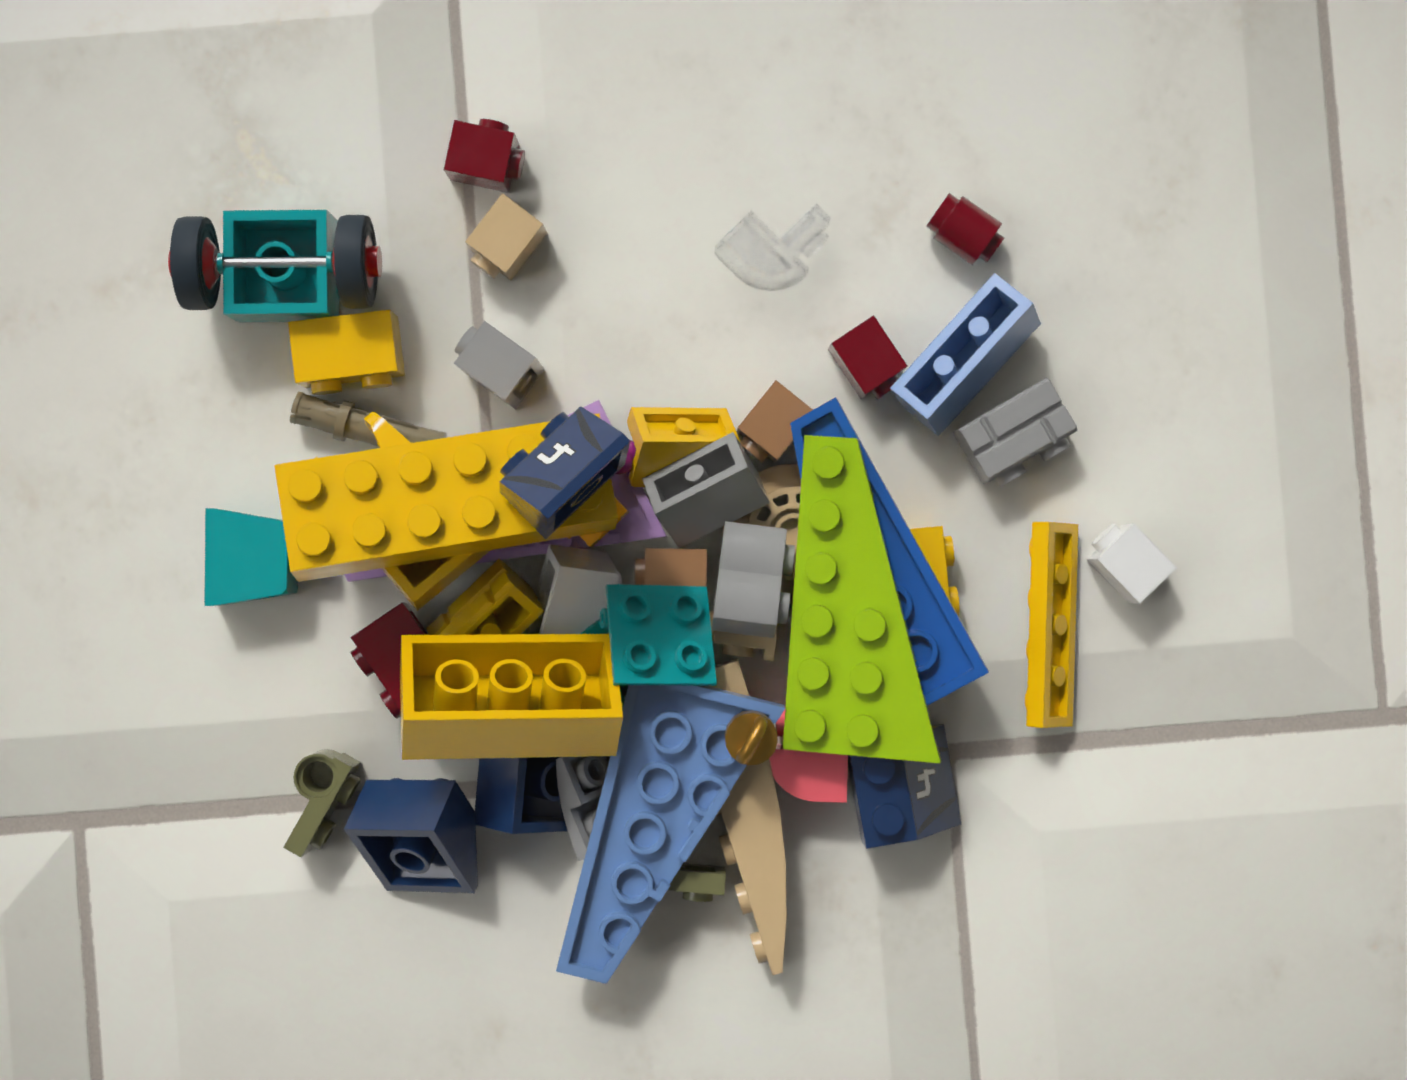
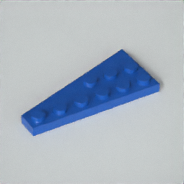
(939, 640)

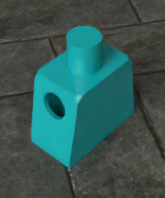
(245, 558)

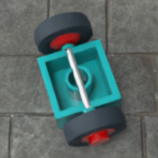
(276, 264)

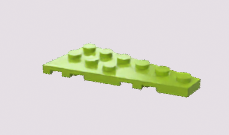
(850, 647)

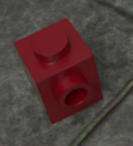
(484, 155)

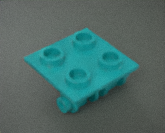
(659, 635)

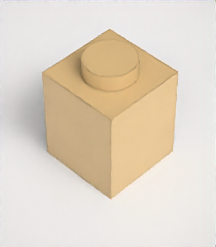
(505, 238)

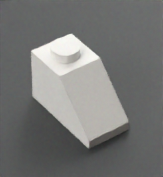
(572, 589)

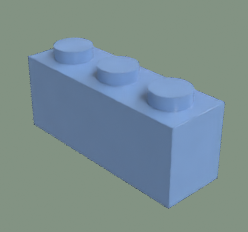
(966, 354)

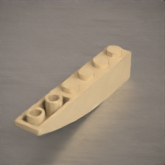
(756, 843)

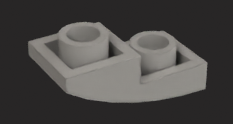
(579, 791)

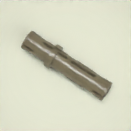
(348, 422)

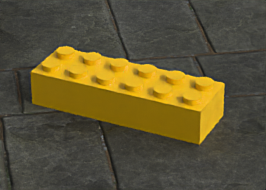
(414, 504)

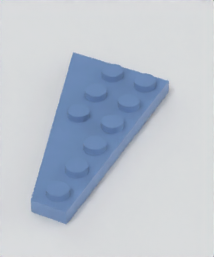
(651, 815)

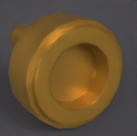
(751, 737)

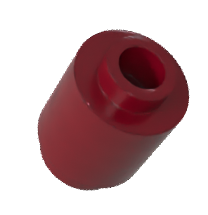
(966, 229)

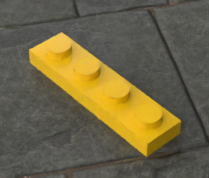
(1052, 625)

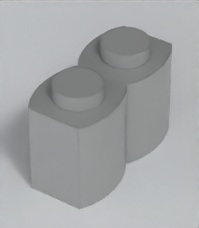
(750, 580)

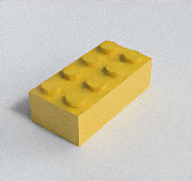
(508, 696)

